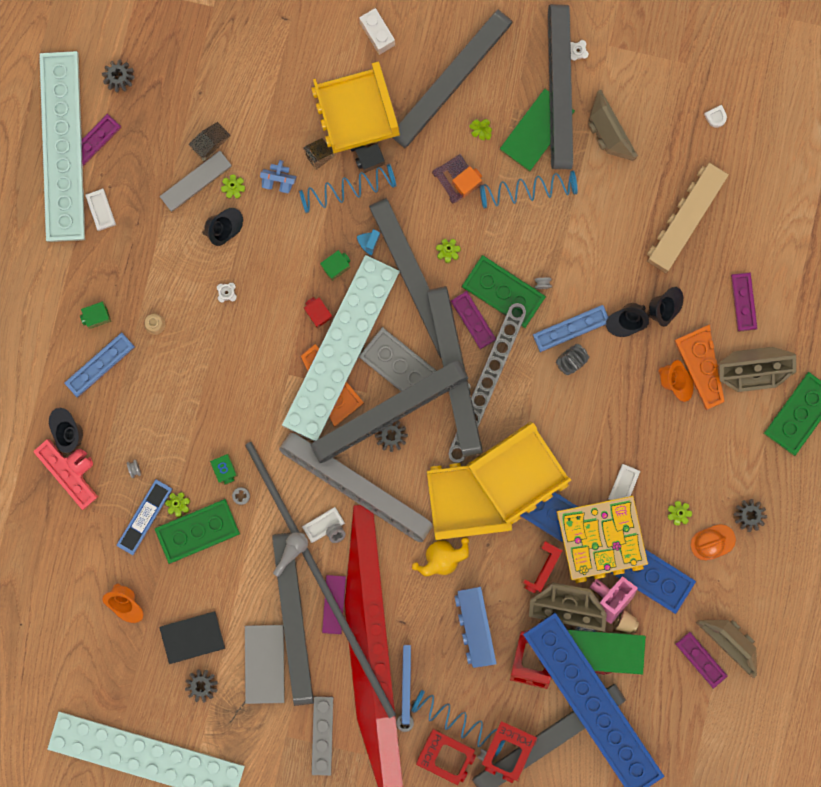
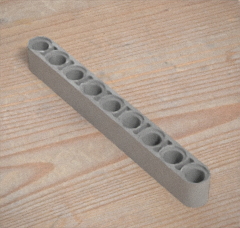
(493, 375)
(357, 488)

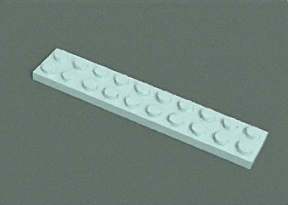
(62, 146)
(340, 348)
(140, 755)

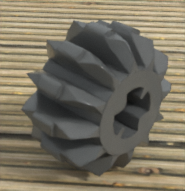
(123, 80)
(572, 359)
(397, 437)
(750, 507)
(194, 684)

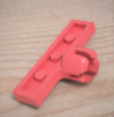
(68, 471)

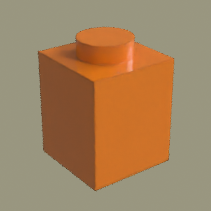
(467, 181)

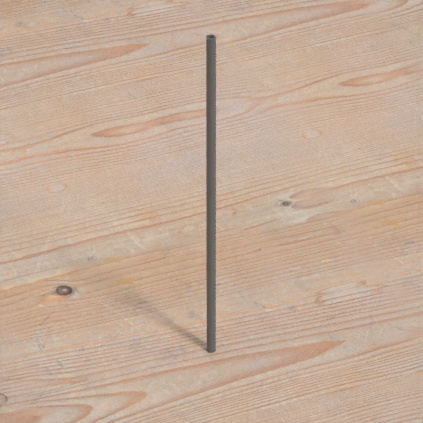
(322, 583)

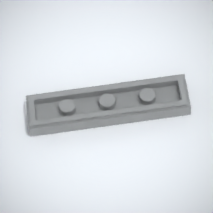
(195, 181)

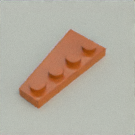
(700, 361)
(348, 399)

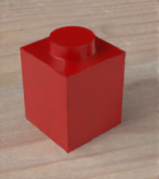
(317, 312)

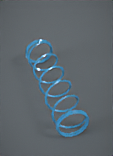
(391, 175)
(572, 179)
(414, 709)

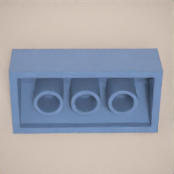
(476, 627)

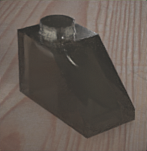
(209, 141)
(318, 153)

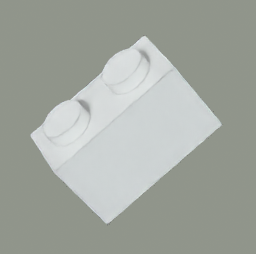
(377, 31)

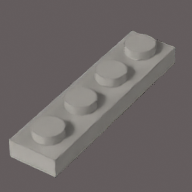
(322, 735)

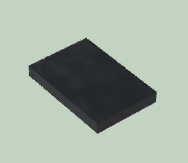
(192, 637)

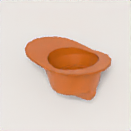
(677, 379)
(713, 542)
(122, 603)

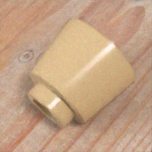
(154, 324)
(626, 623)

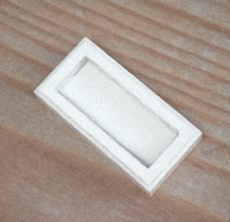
(100, 210)
(624, 482)
(317, 528)

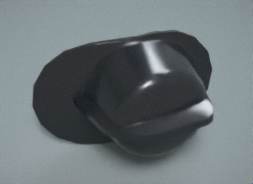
(223, 226)
(666, 307)
(628, 320)
(65, 430)

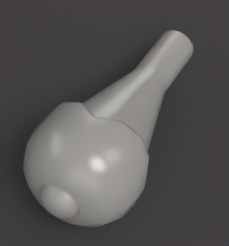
(295, 545)

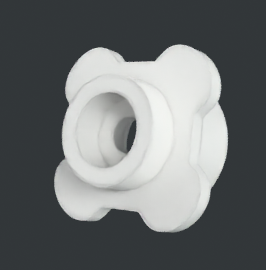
(578, 55)
(226, 287)

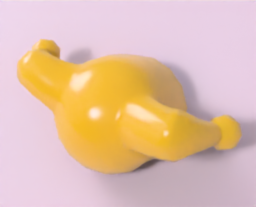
(442, 558)

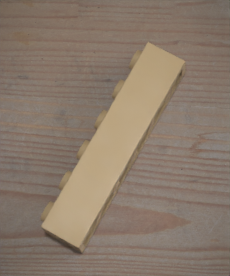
(687, 218)

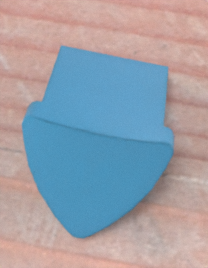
(369, 241)

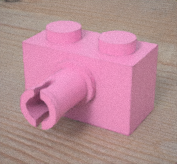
(616, 598)

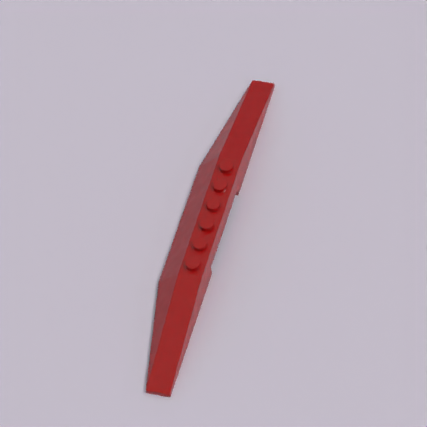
(367, 621)

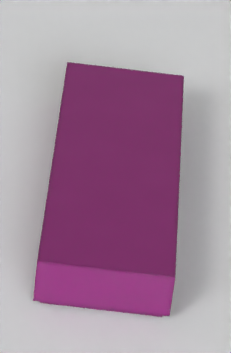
(98, 137)
(744, 302)
(473, 320)
(337, 587)
(701, 660)

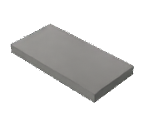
(395, 361)
(264, 664)

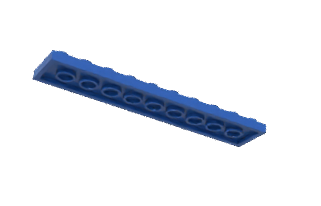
(657, 579)
(592, 703)

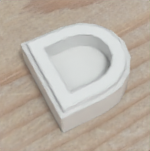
(716, 117)

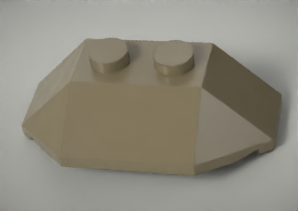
(609, 130)
(757, 368)
(571, 604)
(733, 642)

